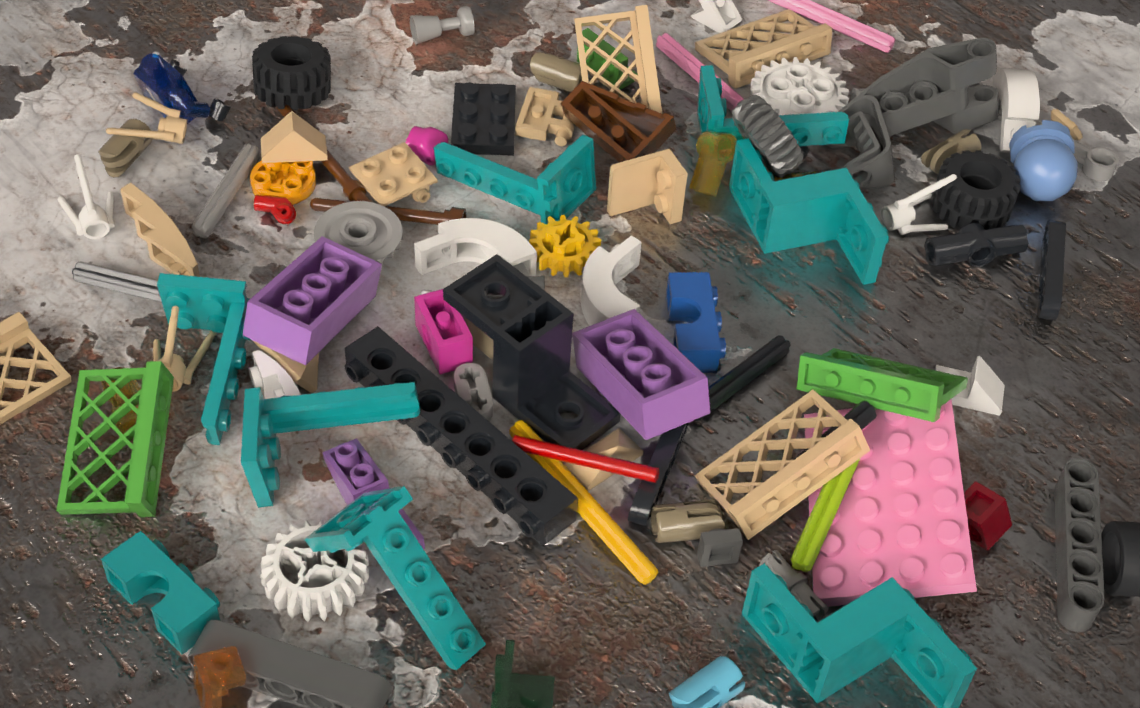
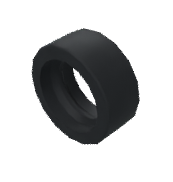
(1121, 558)

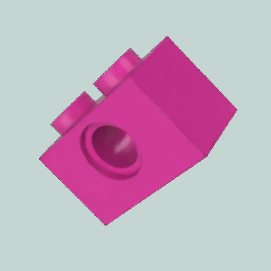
(443, 332)

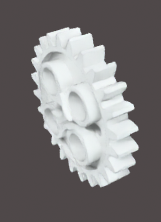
(799, 87)

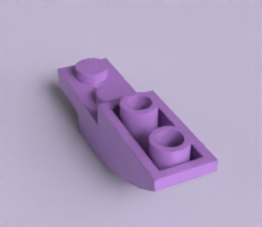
(357, 473)

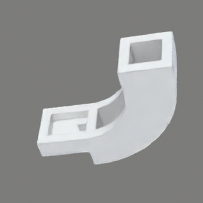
(1019, 101)
(475, 242)
(601, 273)

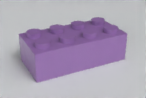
(311, 300)
(641, 374)

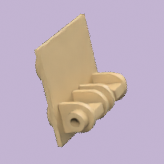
(394, 175)

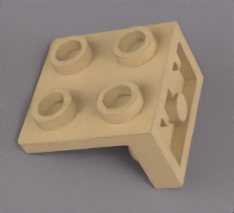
(648, 181)

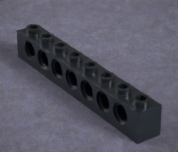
(467, 439)

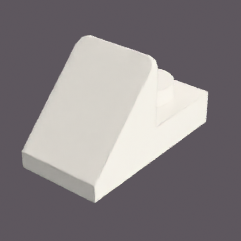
(717, 14)
(983, 388)

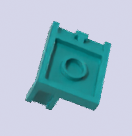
(805, 128)
(554, 192)
(216, 307)
(311, 411)
(377, 522)

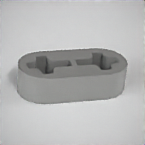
(479, 393)

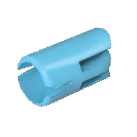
(709, 686)

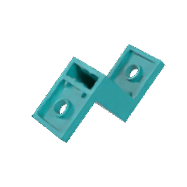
(808, 211)
(857, 639)

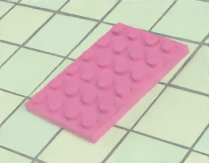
(899, 514)

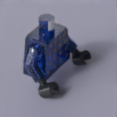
(167, 86)

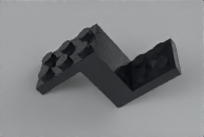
(531, 354)

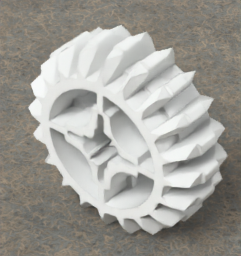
(320, 583)

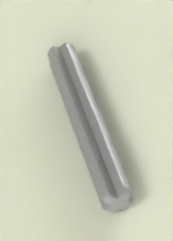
(226, 191)

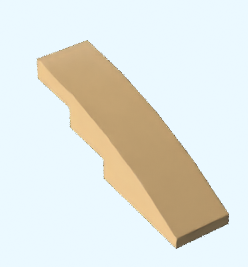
(163, 238)

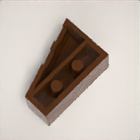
(616, 124)

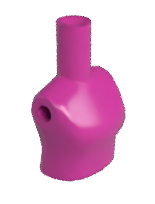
(423, 142)

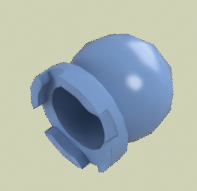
(1044, 160)

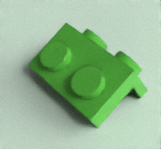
(595, 61)

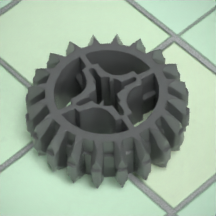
(768, 135)

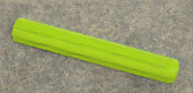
(821, 520)

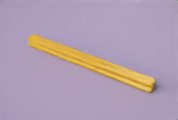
(594, 513)

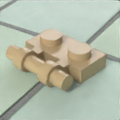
(537, 117)

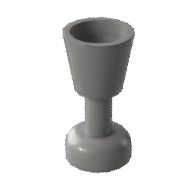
(430, 27)

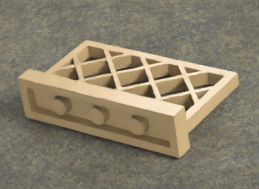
(809, 43)
(642, 48)
(13, 335)
(794, 478)

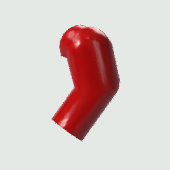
(278, 206)

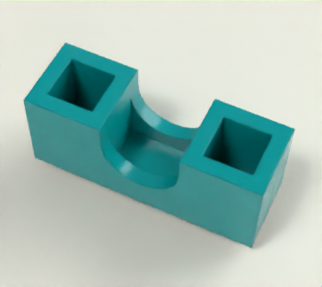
(145, 568)

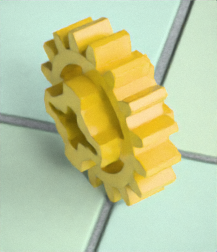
(564, 245)

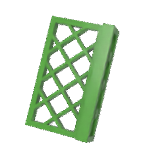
(880, 382)
(147, 446)

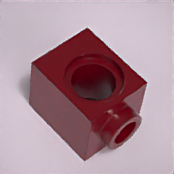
(986, 515)

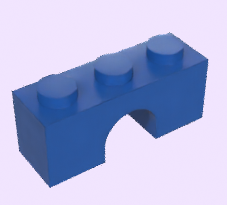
(694, 301)

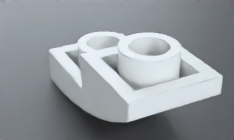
(271, 377)

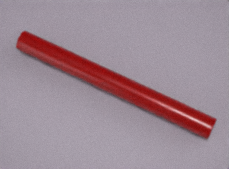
(587, 459)

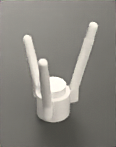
(902, 211)
(92, 220)

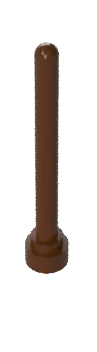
(403, 214)

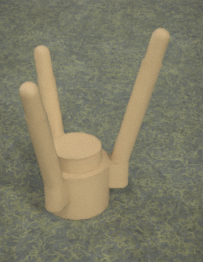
(169, 129)
(174, 362)

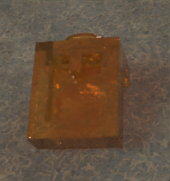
(217, 673)

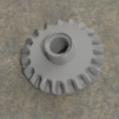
(362, 228)

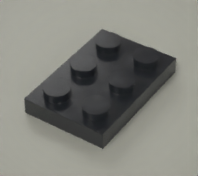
(484, 118)

